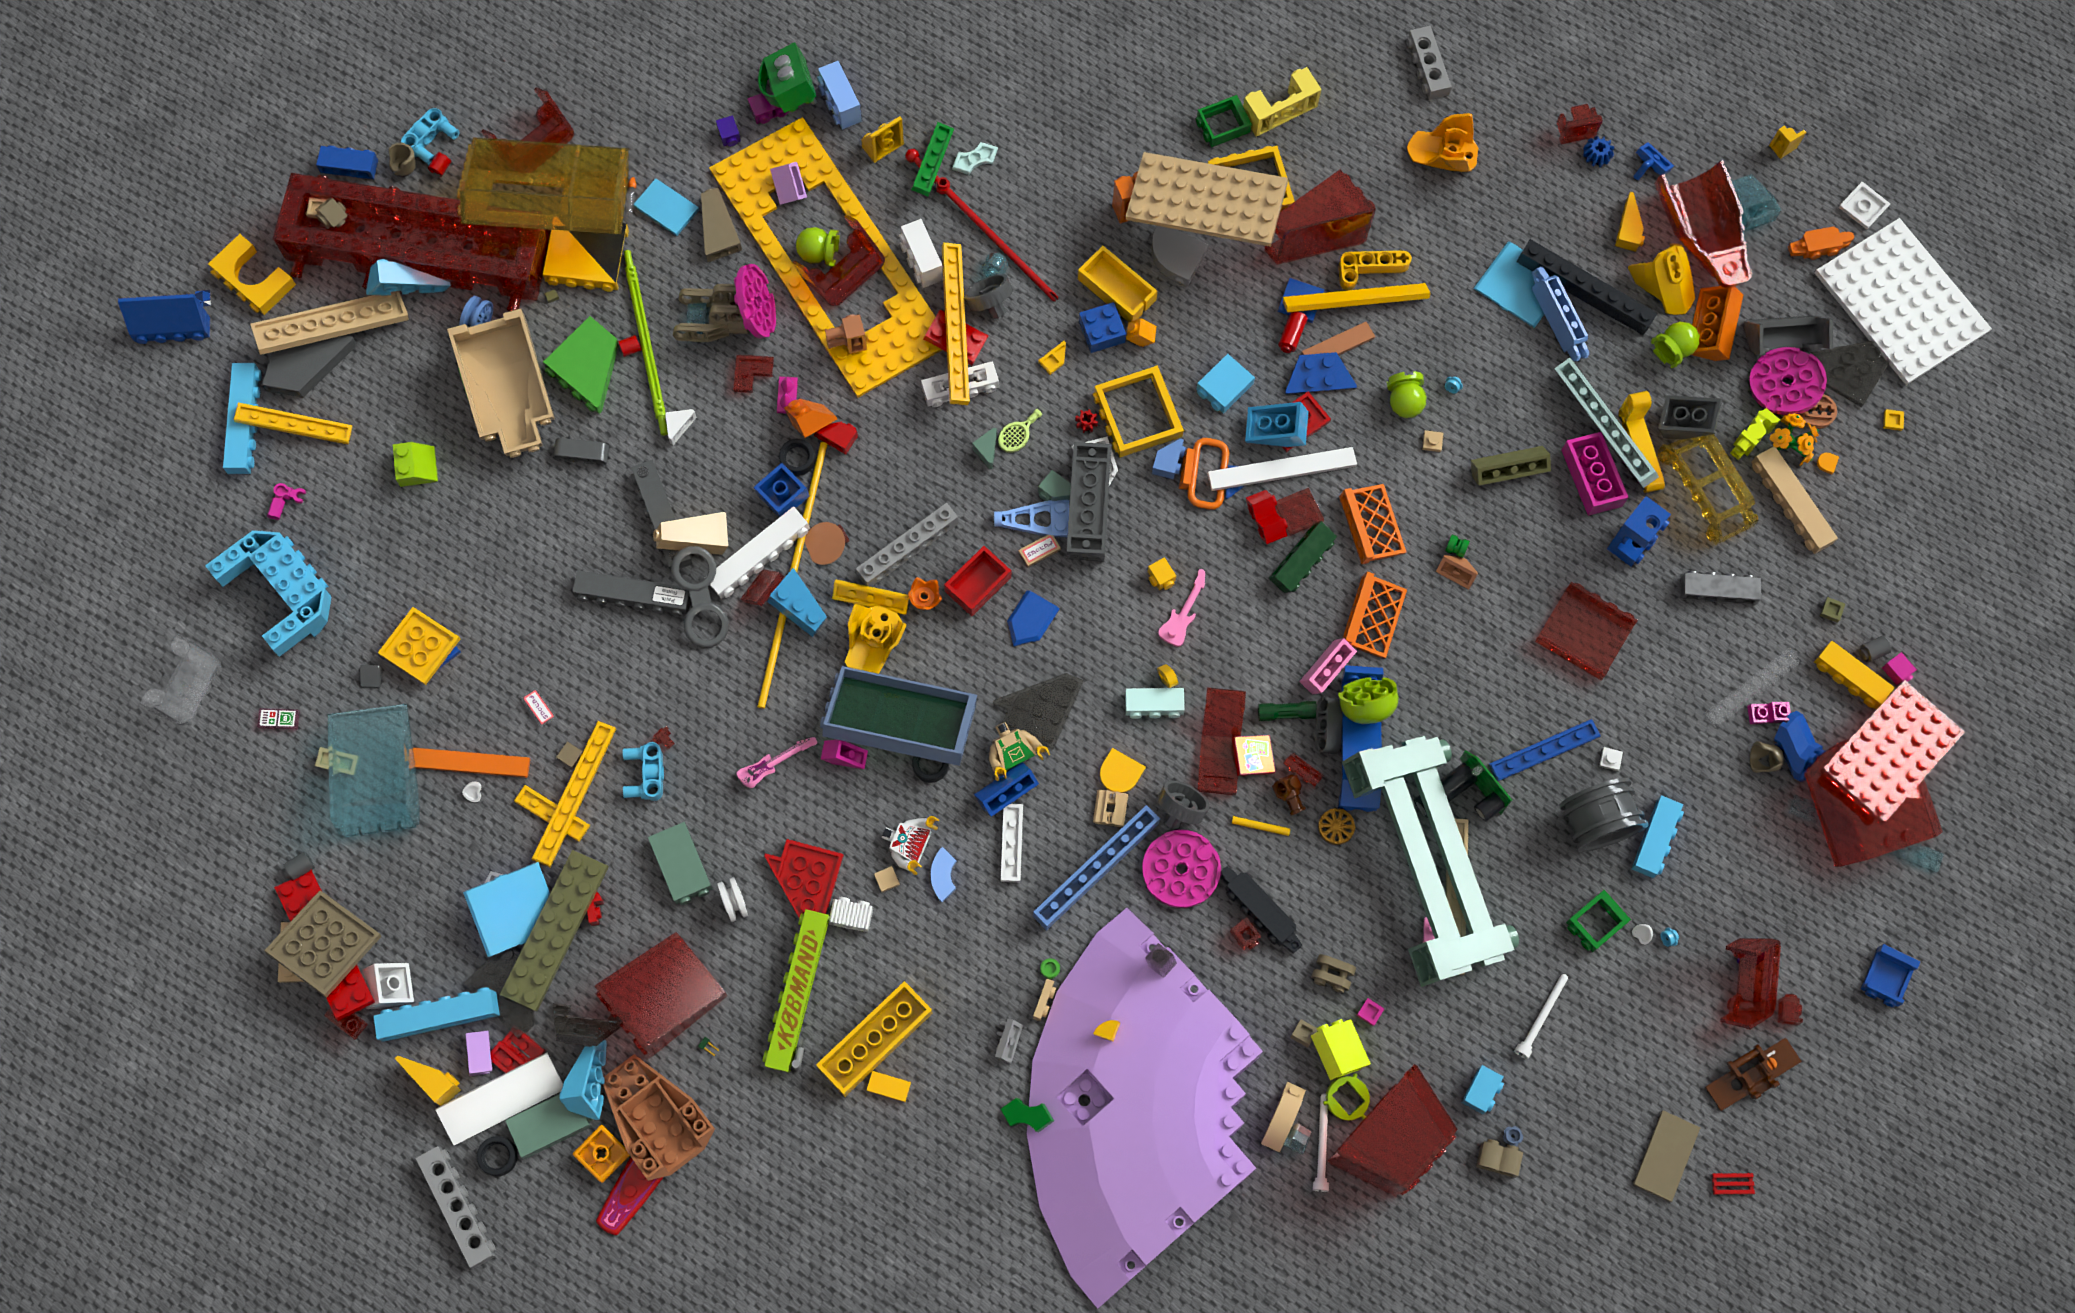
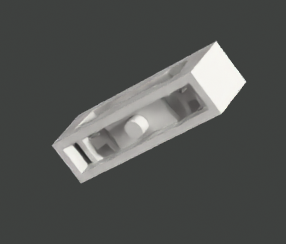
(986, 381)

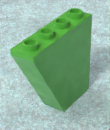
(585, 363)

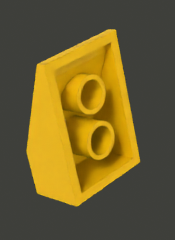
(884, 139)
(435, 1083)

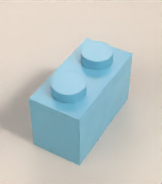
(1483, 1089)

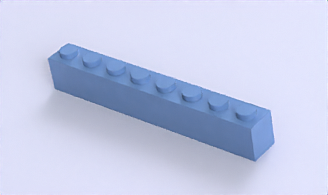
(1096, 867)

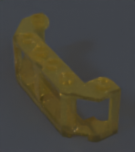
(1726, 470)

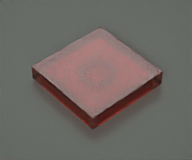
(1299, 511)
(762, 587)

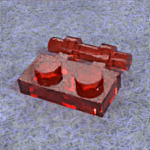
(1303, 769)

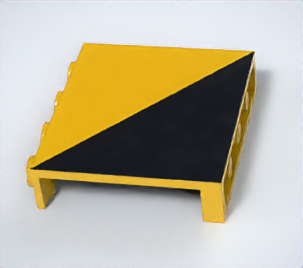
(584, 259)

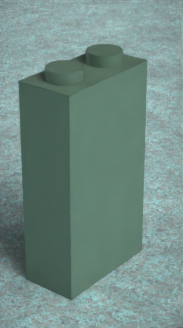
(680, 864)
(545, 1126)

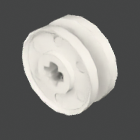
(732, 899)

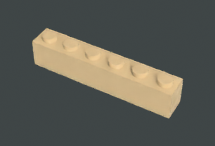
(1794, 500)

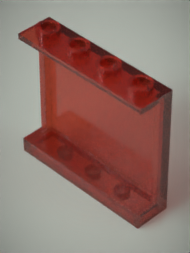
(1586, 630)

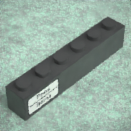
(631, 592)

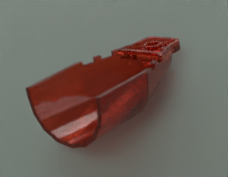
(1709, 223)

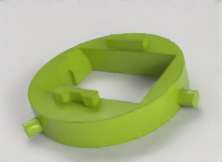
(1358, 1086)

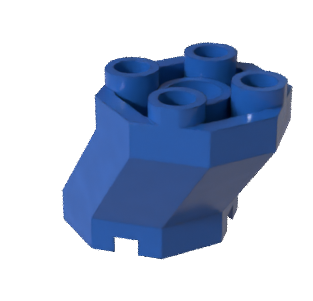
(1797, 745)

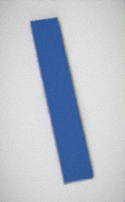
(1544, 750)

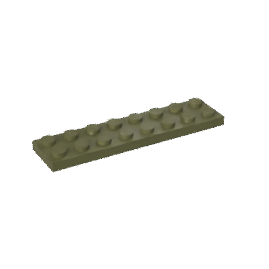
(554, 930)

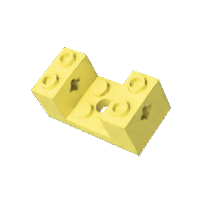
(1303, 97)

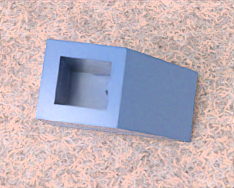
(1167, 460)

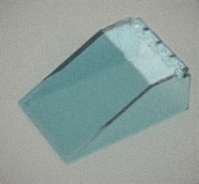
(372, 771)

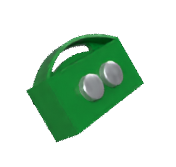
(788, 79)

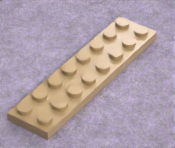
(328, 322)

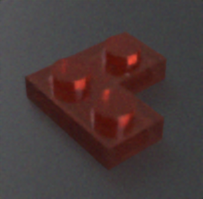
(747, 368)

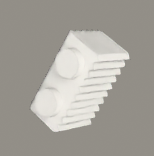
(850, 914)

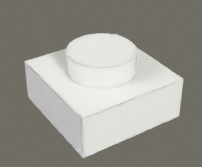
(1610, 759)

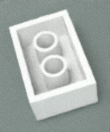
(921, 253)

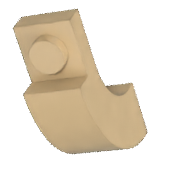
(1283, 1117)

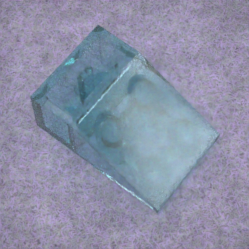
(1757, 202)

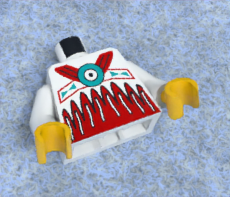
(910, 841)

